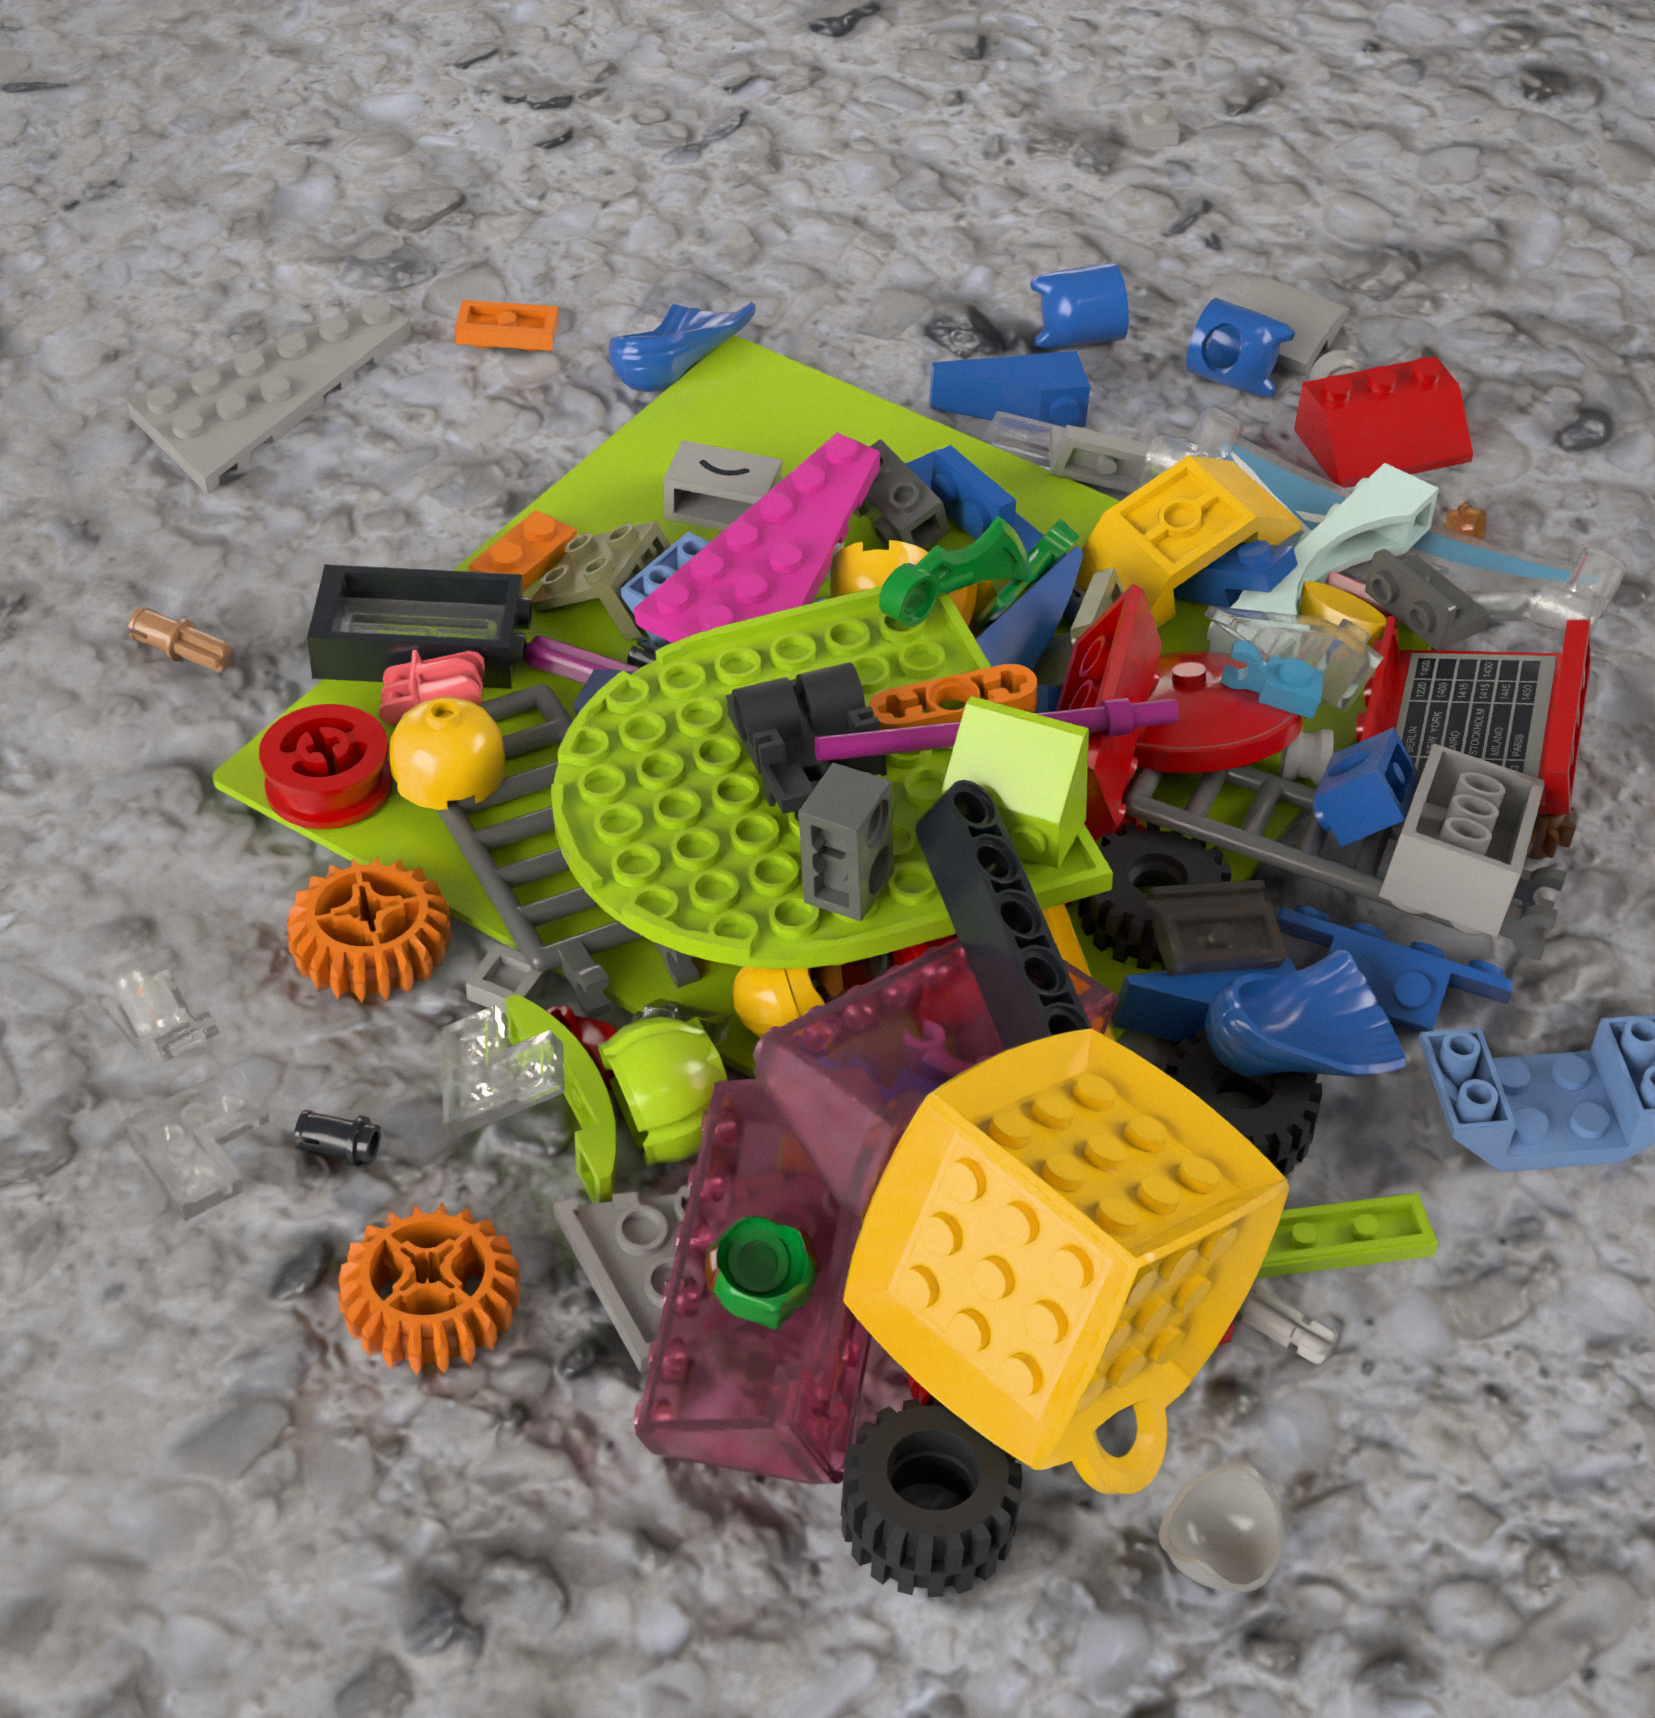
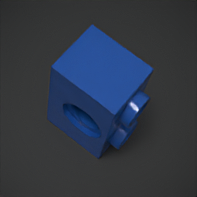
(1366, 788)

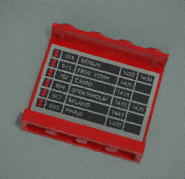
(1488, 705)

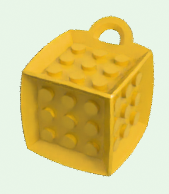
(1063, 1249)

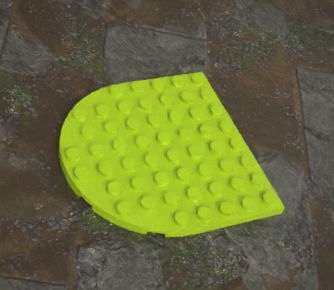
(675, 820)

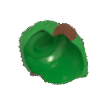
(762, 1270)

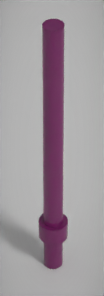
(1112, 718)

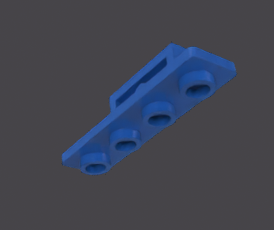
(971, 495)
(1404, 979)

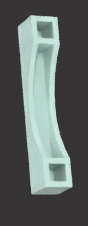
(1382, 512)

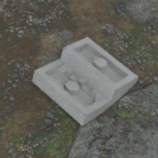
(1309, 316)

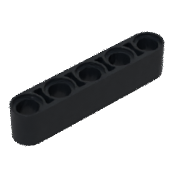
(998, 917)

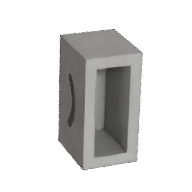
(716, 484)

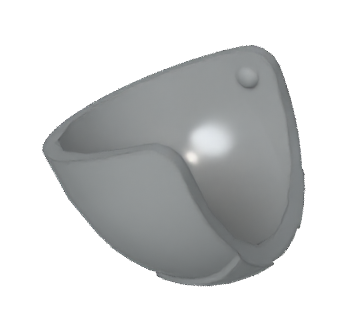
(1225, 1529)

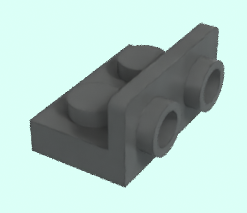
(1424, 600)

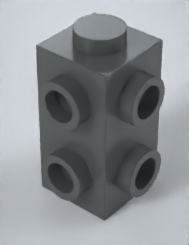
(902, 504)

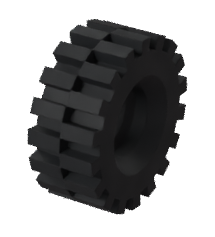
(1137, 861)
(1288, 1099)

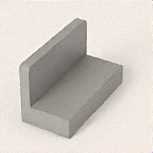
(1097, 458)

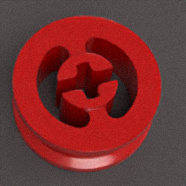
(326, 766)

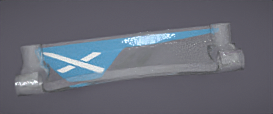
(1499, 578)

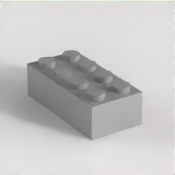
(1463, 841)

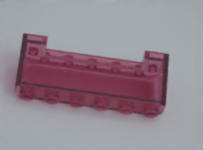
(867, 1060)
(729, 1386)

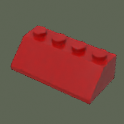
(1112, 662)

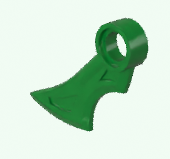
(1041, 559)
(914, 589)

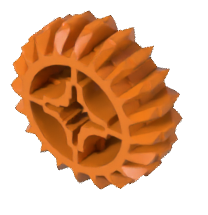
(369, 929)
(429, 1311)

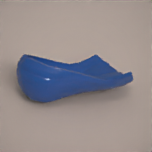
(662, 356)
(1303, 1022)

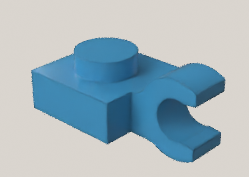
(1279, 681)

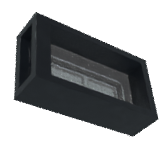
(382, 614)

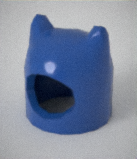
(1082, 306)
(1240, 349)

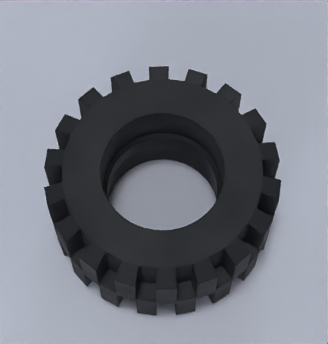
(917, 1543)

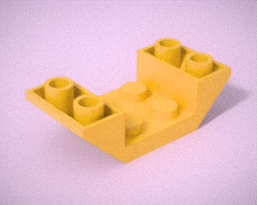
(1181, 527)

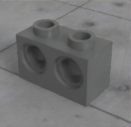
(846, 841)

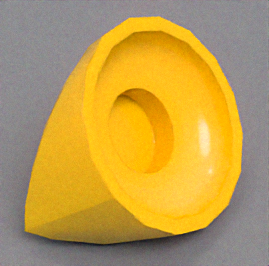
(1335, 604)

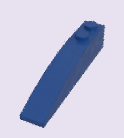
(1031, 621)

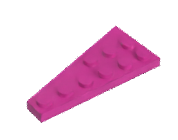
(772, 552)

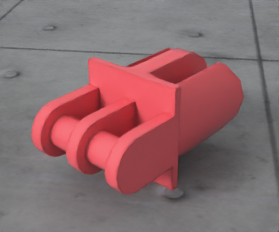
(439, 677)

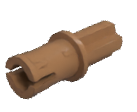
(179, 639)

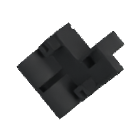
(784, 717)

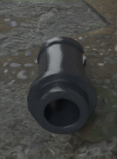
(338, 1136)

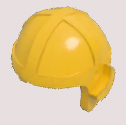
(773, 997)

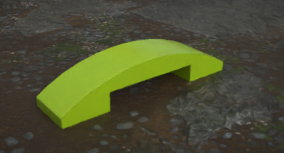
(585, 1094)

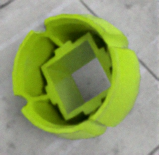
(663, 1083)

